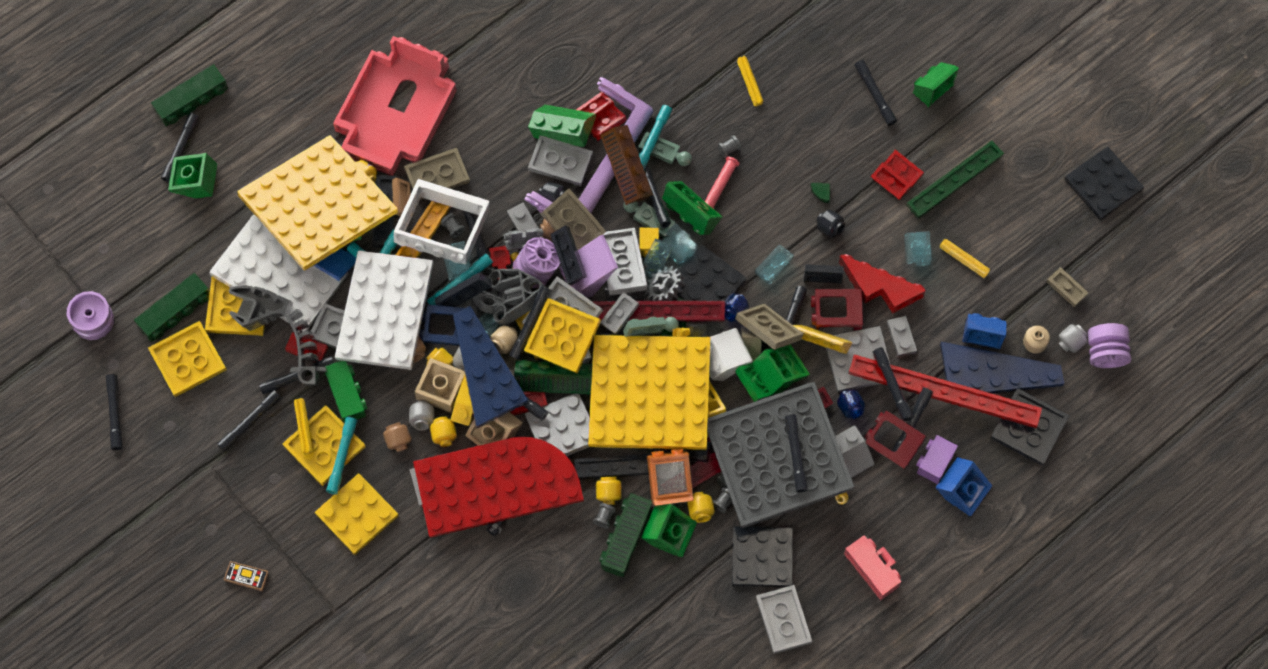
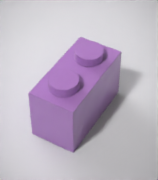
(937, 459)

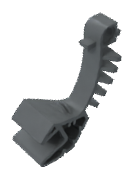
(263, 306)

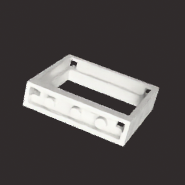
(447, 197)

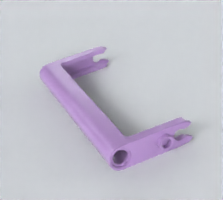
(604, 174)

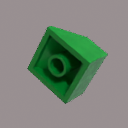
(935, 83)
(193, 175)
(669, 529)

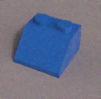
(984, 331)
(964, 485)

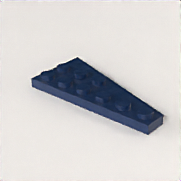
(997, 371)
(488, 378)

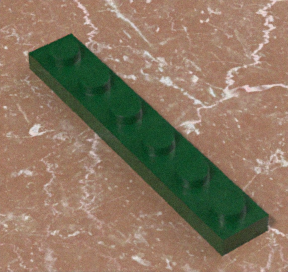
(955, 179)

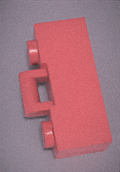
(872, 569)

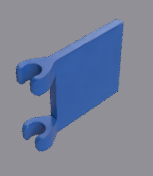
(337, 264)

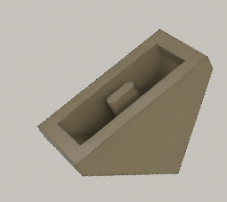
(751, 342)

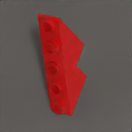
(875, 282)

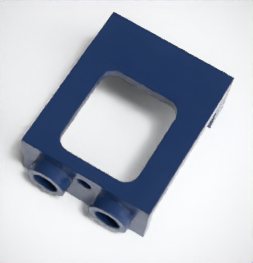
(436, 338)

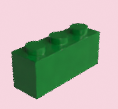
(346, 390)

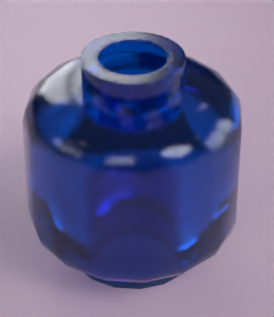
(734, 304)
(851, 404)

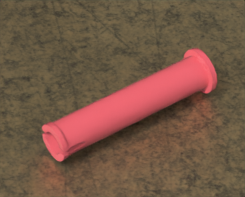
(721, 181)

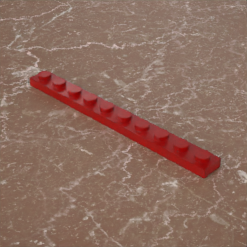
(950, 392)

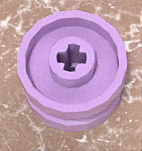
(90, 315)

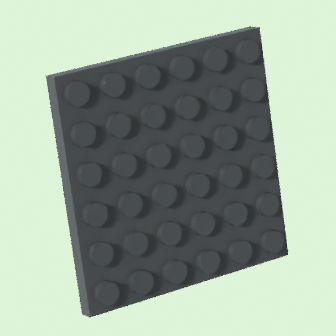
(758, 459)

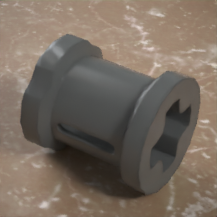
(729, 146)
(452, 225)
(722, 501)
(604, 515)

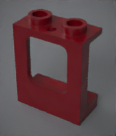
(853, 305)
(908, 448)

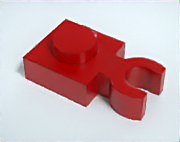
(500, 257)

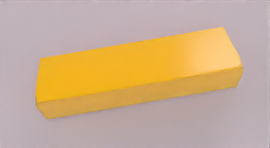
(824, 339)

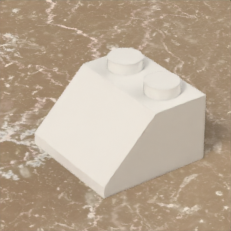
(727, 354)

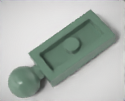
(667, 151)
(647, 217)
(649, 326)

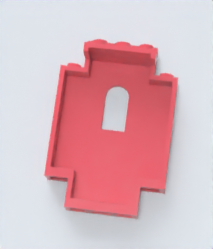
(385, 134)

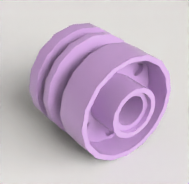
(538, 259)
(1109, 345)

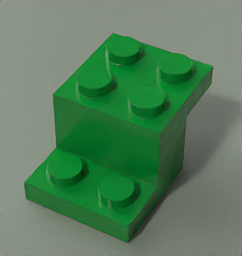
(772, 372)

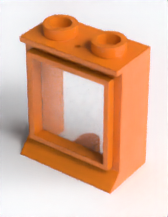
(670, 477)

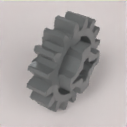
(665, 284)

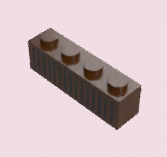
(626, 164)

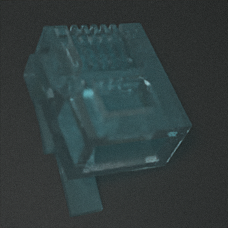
(682, 245)
(918, 248)
(456, 269)

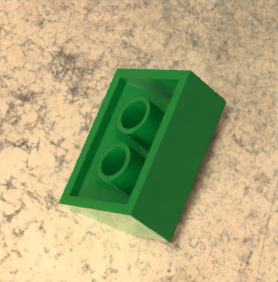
(562, 124)
(691, 207)

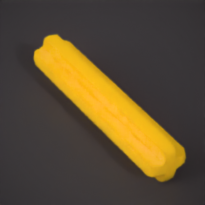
(750, 81)
(964, 258)
(303, 426)

